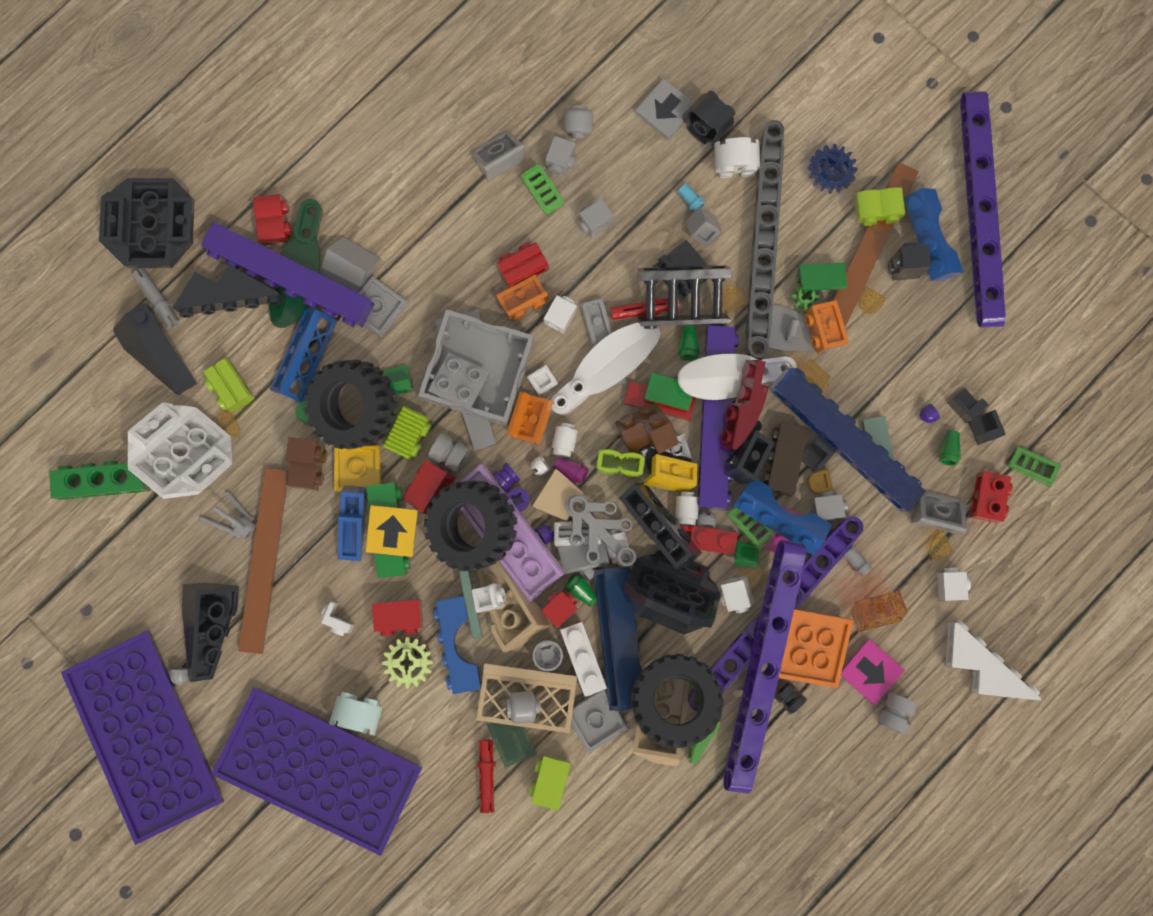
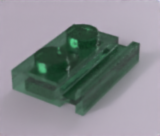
(511, 742)

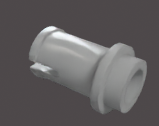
(857, 561)

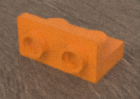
(826, 326)

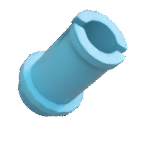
(691, 197)

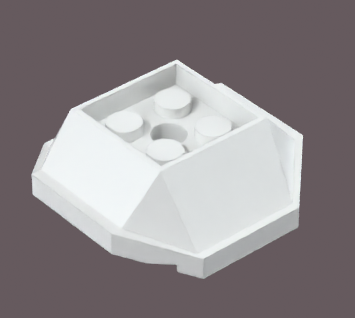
(178, 430)

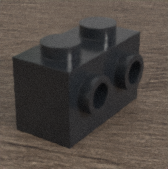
(909, 262)
(749, 458)

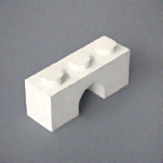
(583, 659)

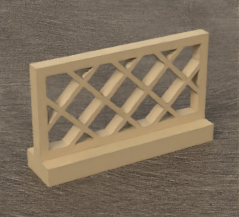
(532, 677)

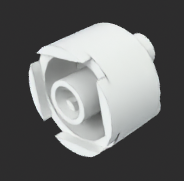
(736, 157)

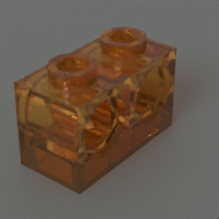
(878, 611)

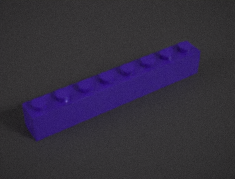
(287, 274)
(712, 480)

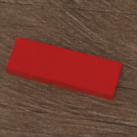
(636, 398)

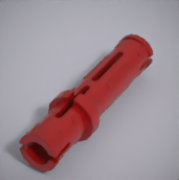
(638, 309)
(486, 775)

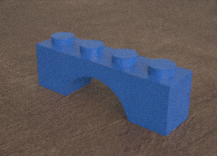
(924, 214)
(761, 505)
(462, 674)

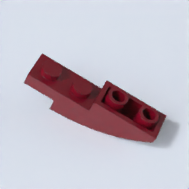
(745, 413)

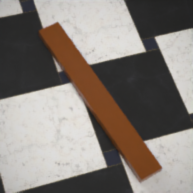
(870, 248)
(263, 561)

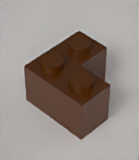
(647, 427)
(305, 463)

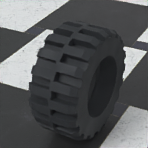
(325, 411)
(444, 532)
(709, 701)

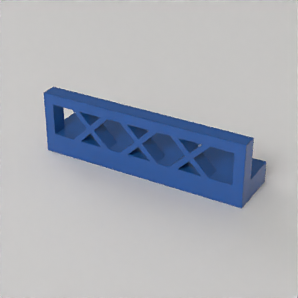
(297, 349)

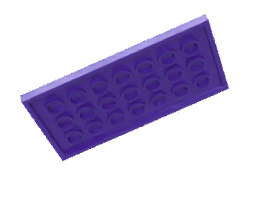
(142, 737)
(317, 771)

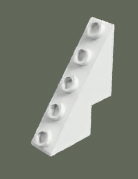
(989, 672)

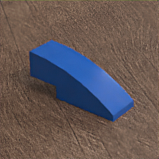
(352, 522)

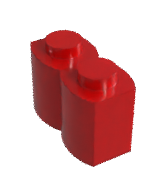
(271, 219)

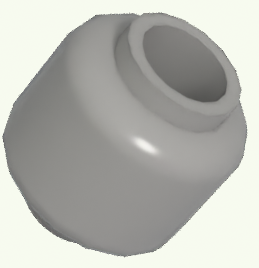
(578, 121)
(522, 707)

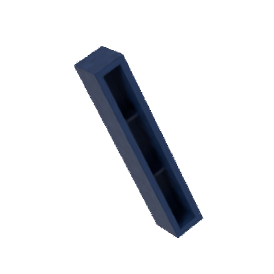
(617, 636)

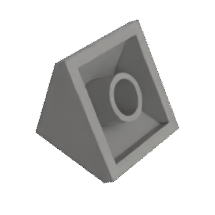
(499, 155)
(349, 264)
(940, 513)

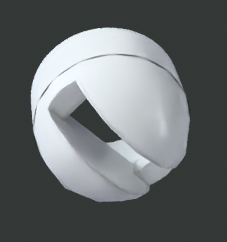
(541, 466)

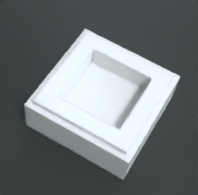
(542, 380)

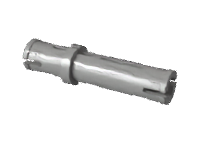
(161, 307)

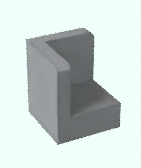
(703, 226)

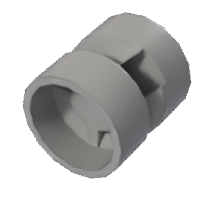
(451, 454)
(547, 655)
(897, 713)

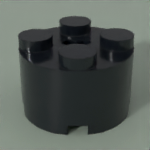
(709, 118)

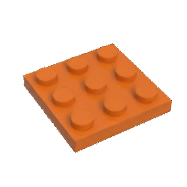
(816, 648)

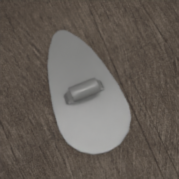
(789, 331)

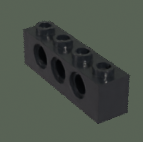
(660, 525)

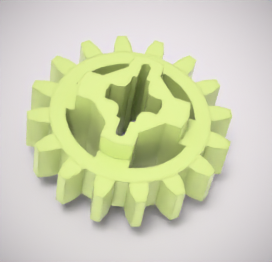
(407, 675)

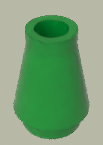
(688, 344)
(950, 450)
(580, 589)

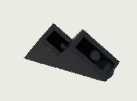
(231, 292)

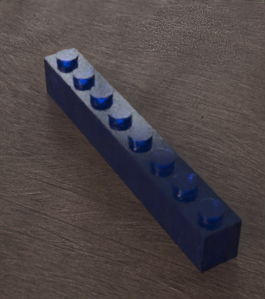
(850, 442)

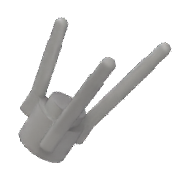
(242, 526)

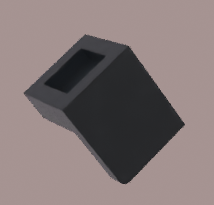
(966, 405)
(987, 427)
(818, 454)

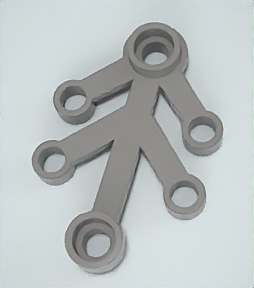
(597, 528)

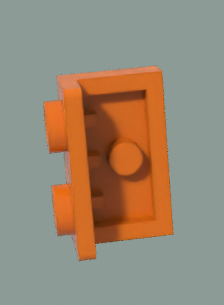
(522, 298)
(529, 418)

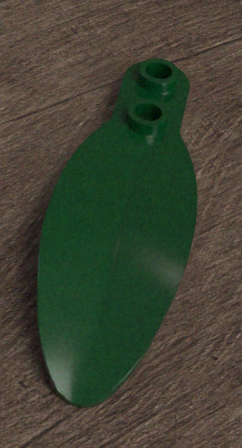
(304, 252)

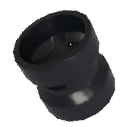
(790, 698)

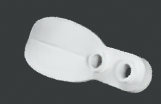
(607, 365)
(721, 375)

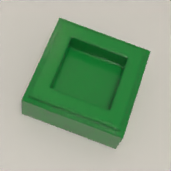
(746, 555)

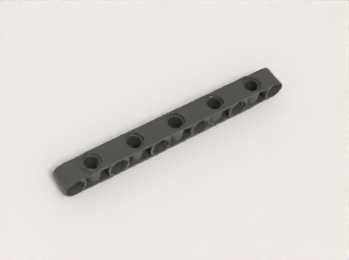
(765, 239)

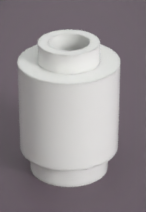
(564, 440)
(686, 508)
(622, 540)

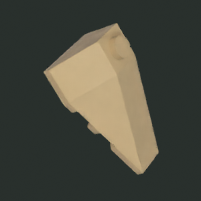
(519, 619)
(671, 705)

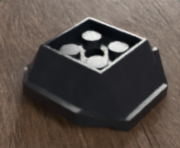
(132, 207)
(672, 596)

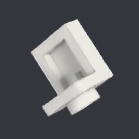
(489, 598)
(338, 625)

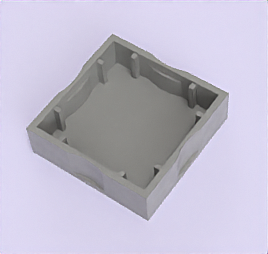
(491, 347)

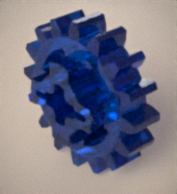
(828, 159)

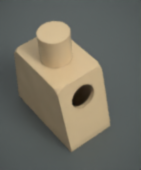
(555, 495)

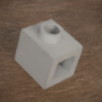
(560, 156)
(595, 218)
(829, 506)

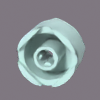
(356, 714)

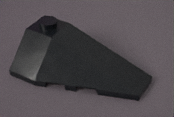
(150, 344)
(206, 619)

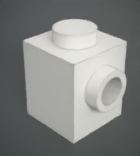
(560, 314)
(953, 585)
(737, 594)

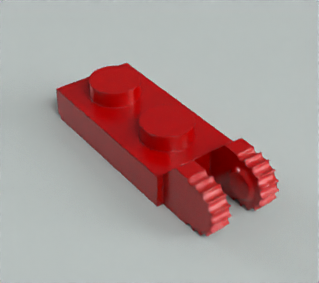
(713, 539)

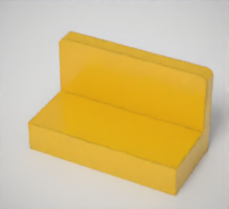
(672, 474)

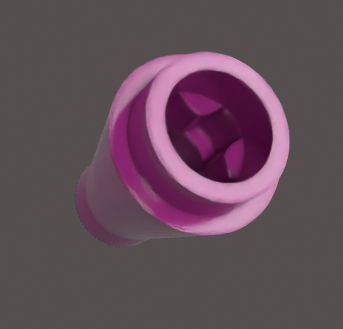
(571, 469)

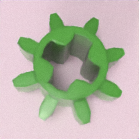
(804, 303)

